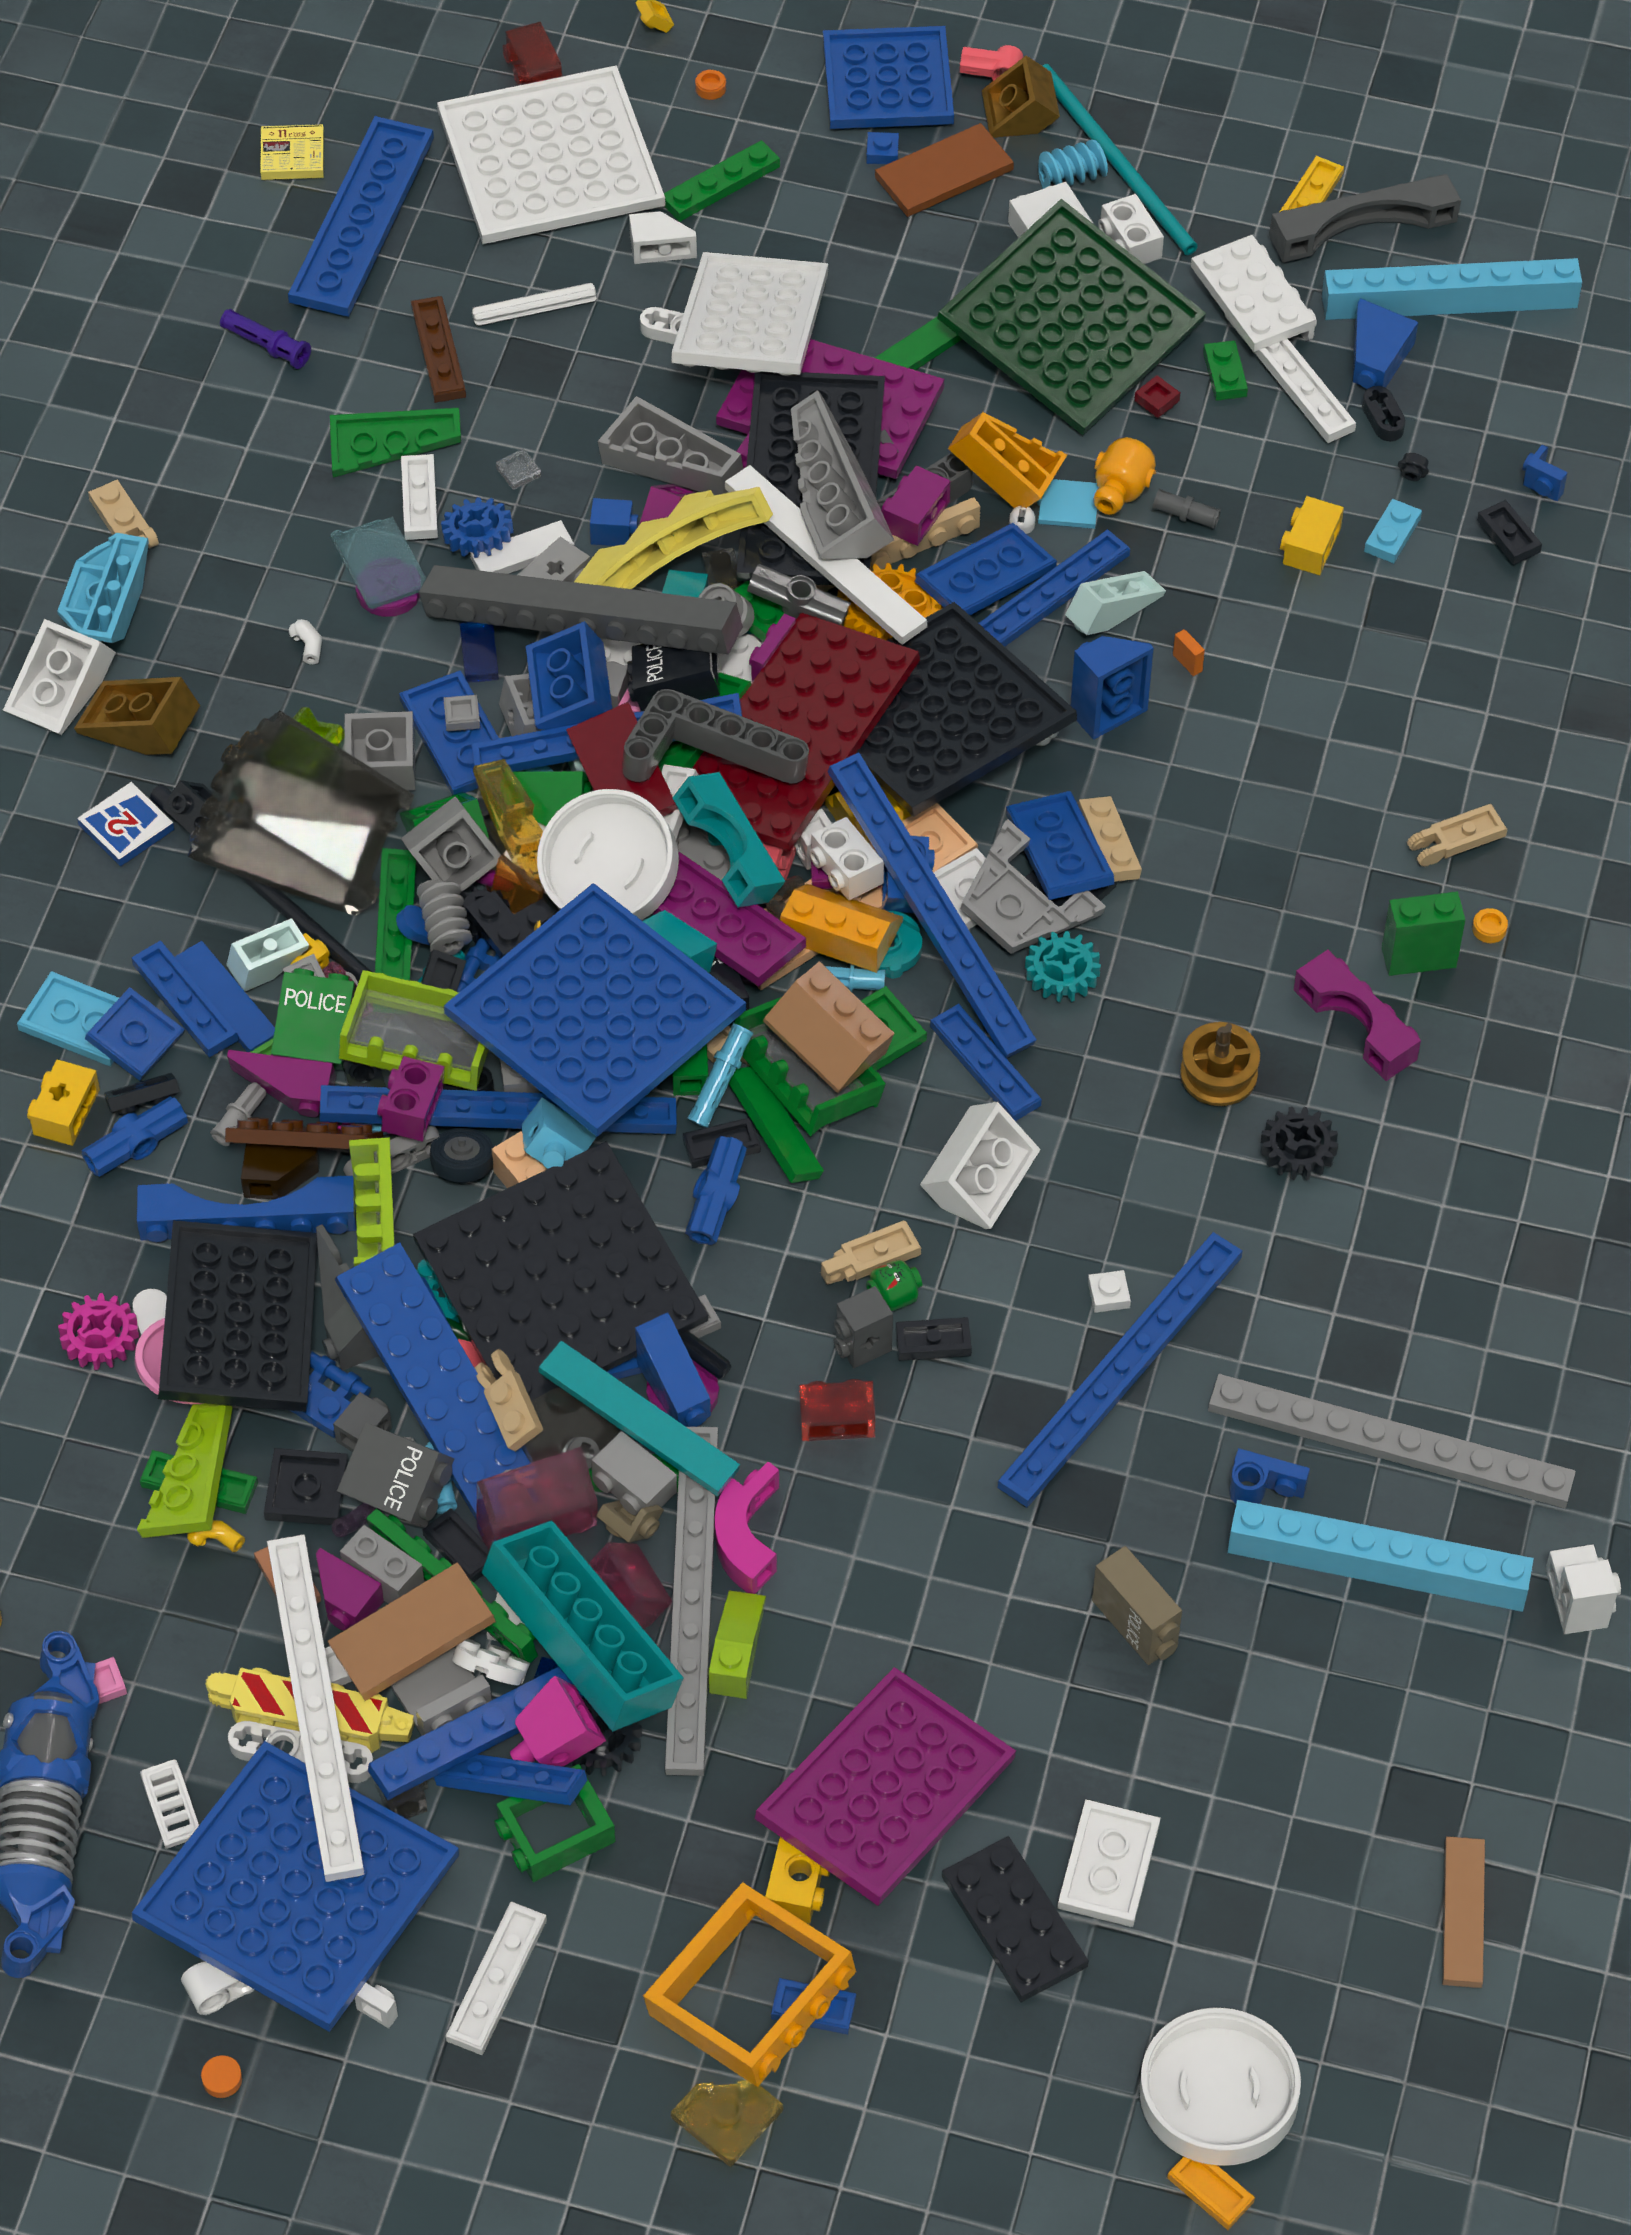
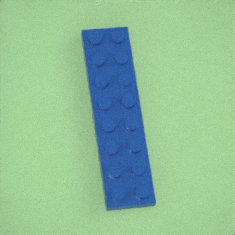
(361, 216)
(429, 1367)

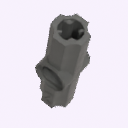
(785, 589)

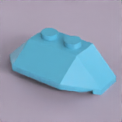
(105, 588)

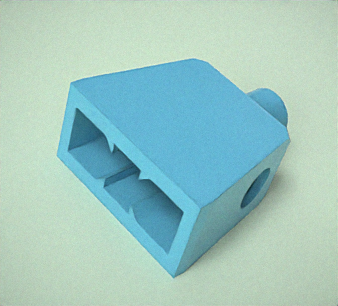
(554, 1135)

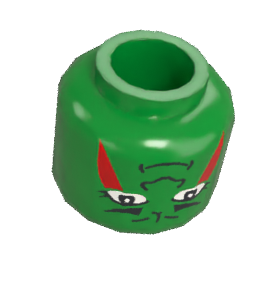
(896, 1283)

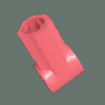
(989, 62)

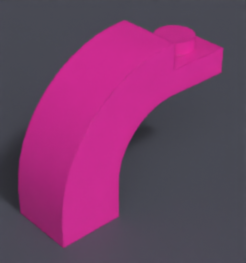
(739, 1552)

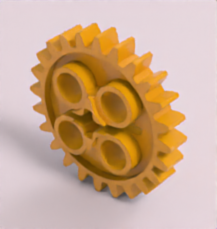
(905, 586)

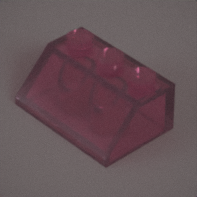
(535, 1494)

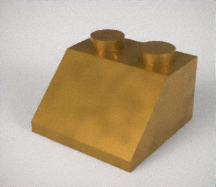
(1021, 100)

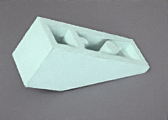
(1112, 600)

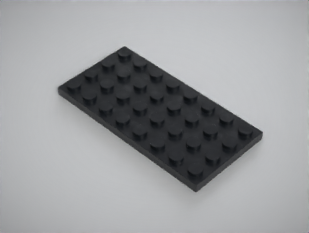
(858, 410)

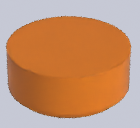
(710, 84)
(221, 2076)

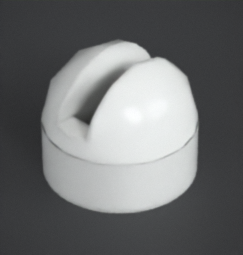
(1029, 520)

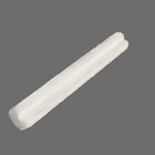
(534, 304)

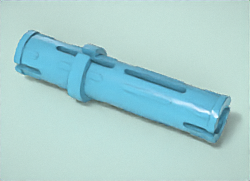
(723, 1069)

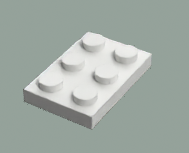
(1109, 1863)

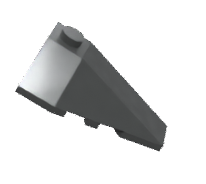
(345, 1335)

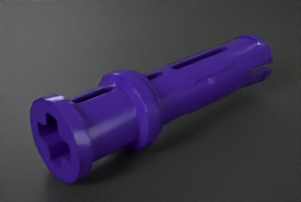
(276, 342)

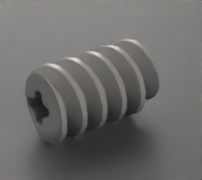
(444, 916)

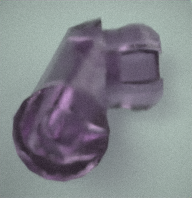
(352, 1521)

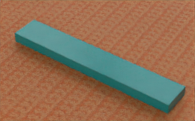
(639, 1418)

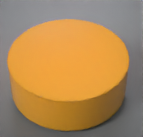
(1490, 925)

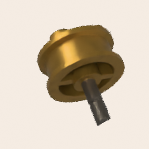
(1220, 1063)

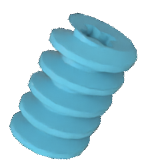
(1072, 162)

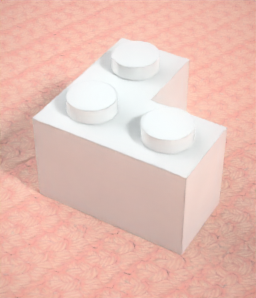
(1582, 1588)

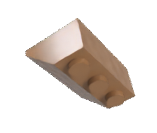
(829, 1027)

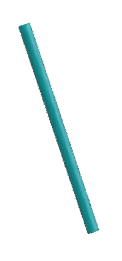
(1123, 166)

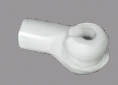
(309, 635)

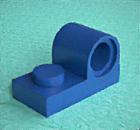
(1268, 1473)

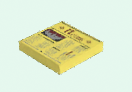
(292, 152)

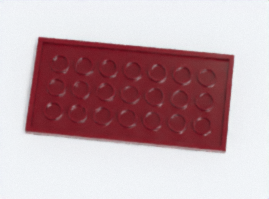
(826, 690)

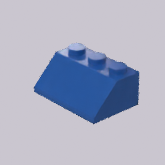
(568, 677)
(1110, 683)

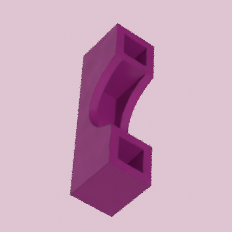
(1330, 985)

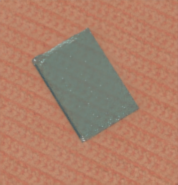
(379, 561)

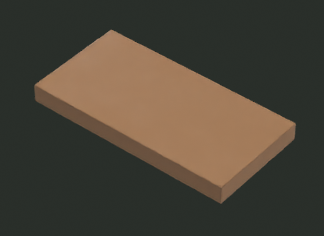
(411, 1631)

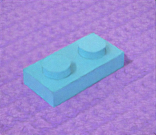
(1393, 531)

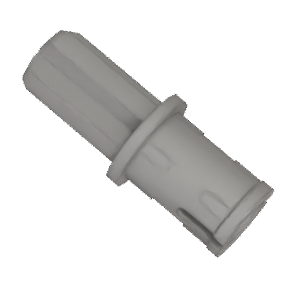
(239, 1110)

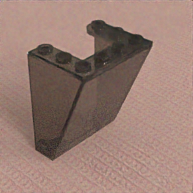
(298, 816)

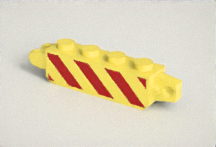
(269, 1700)

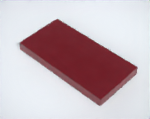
(600, 750)

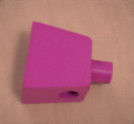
(556, 1726)

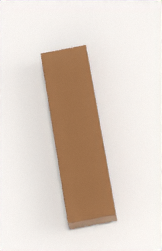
(1463, 1912)

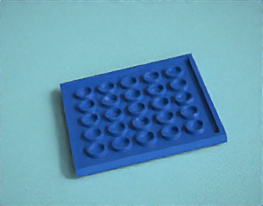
(595, 1009)
(257, 1899)

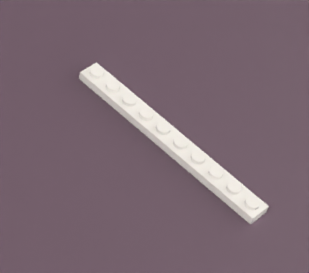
(315, 1709)

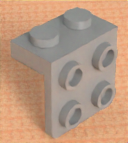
(441, 1692)

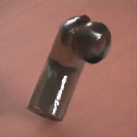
(777, 903)

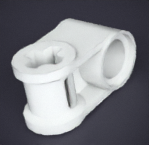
(211, 1987)

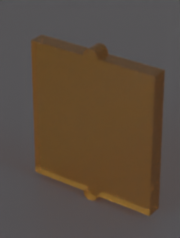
(515, 885)

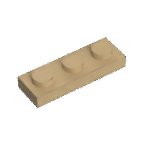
(1111, 837)

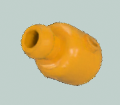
(1122, 474)

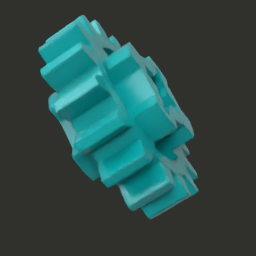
(1065, 966)

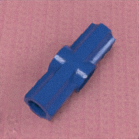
(134, 1136)
(716, 1190)

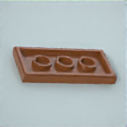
(944, 169)

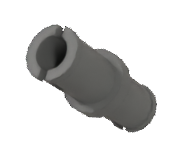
(1186, 508)

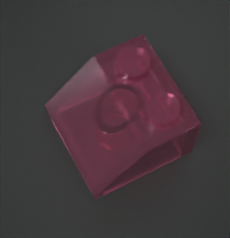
(632, 1581)

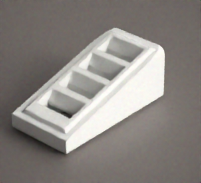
(161, 1781)

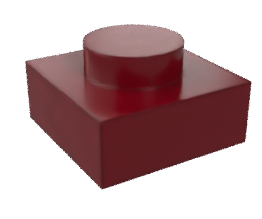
(1157, 396)

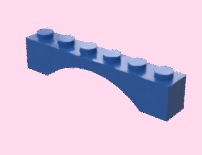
(320, 1202)

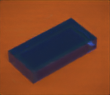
(479, 652)

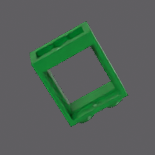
(561, 1854)

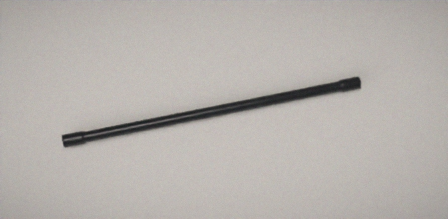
(289, 909)

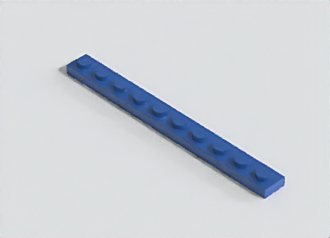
(931, 905)
(486, 1109)
(1119, 1370)

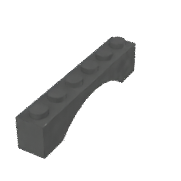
(1421, 203)

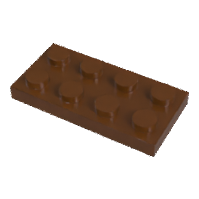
(293, 1133)

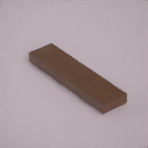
(438, 349)

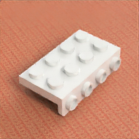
(1254, 293)

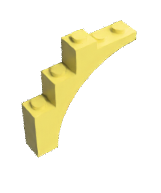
(658, 541)

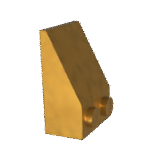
(140, 714)

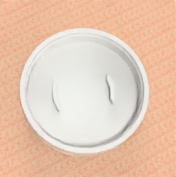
(609, 842)
(1220, 2086)

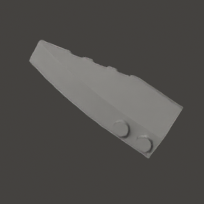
(834, 490)

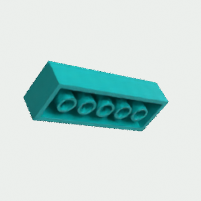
(582, 1625)

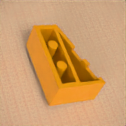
(1005, 460)

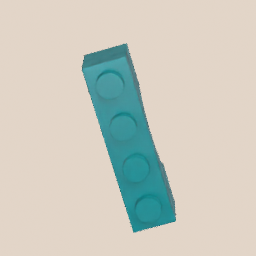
(712, 807)

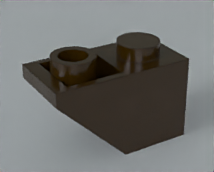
(276, 1169)

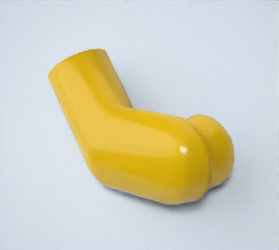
(220, 1532)

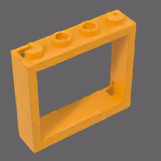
(706, 1948)

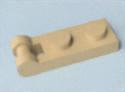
(120, 512)

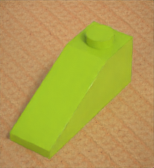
(736, 1644)

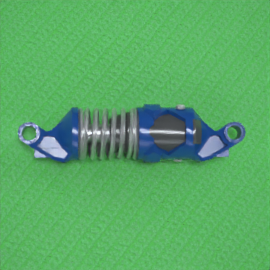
(42, 1791)

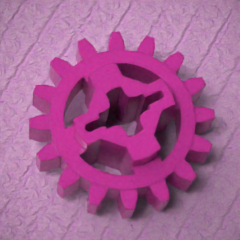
(98, 1332)

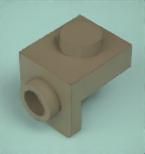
(629, 1526)

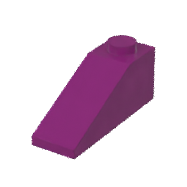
(287, 1079)

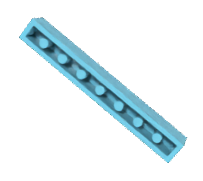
(1454, 288)
(1380, 1555)

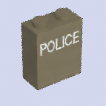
(1137, 1606)

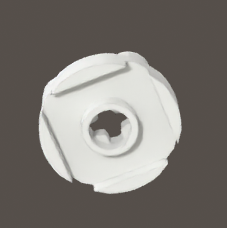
(493, 1662)

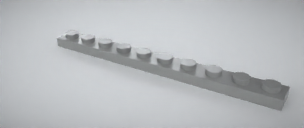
(1392, 1441)
(691, 1621)

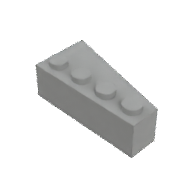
(667, 449)

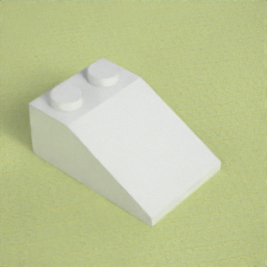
(58, 677)

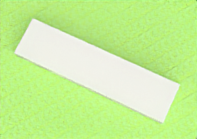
(496, 1978)

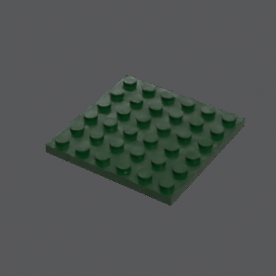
(1071, 316)

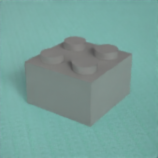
(384, 743)
(452, 846)

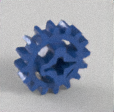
(477, 527)

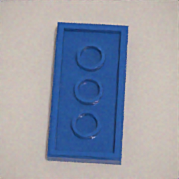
(986, 570)
(448, 749)
(1061, 845)

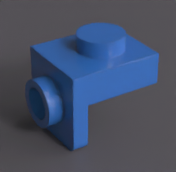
(1542, 476)

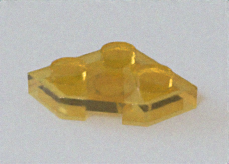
(727, 2116)

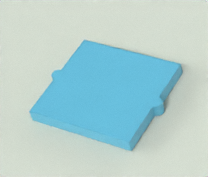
(1068, 504)

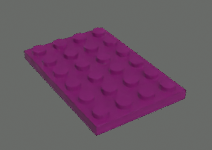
(906, 404)
(885, 1785)

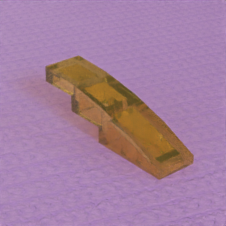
(511, 814)

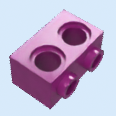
(411, 1098)

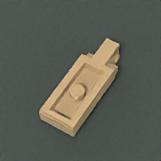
(862, 1255)

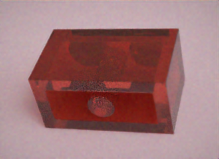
(531, 54)
(837, 1410)

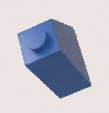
(1380, 343)
(671, 1371)

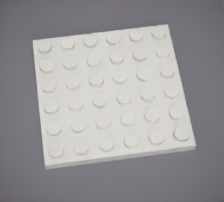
(550, 154)

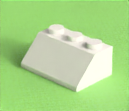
(981, 1165)

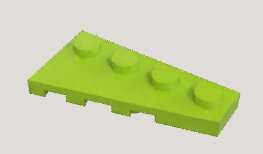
(192, 1476)

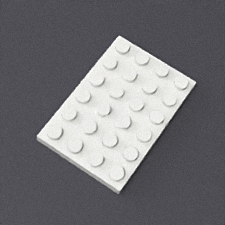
(750, 313)

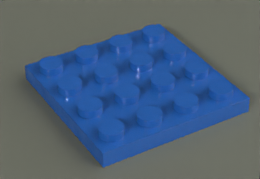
(888, 77)

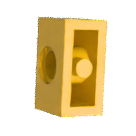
(796, 1896)

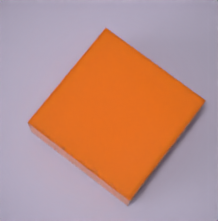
(1188, 652)

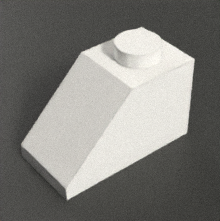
(660, 238)

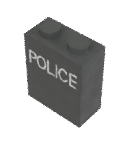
(396, 1475)

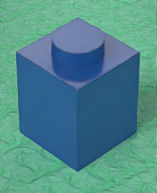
(612, 522)

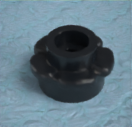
(1413, 466)

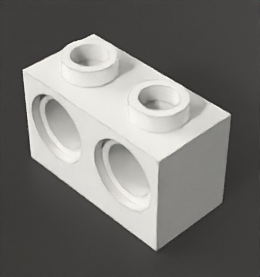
(1132, 228)
(846, 858)

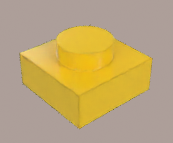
(654, 15)

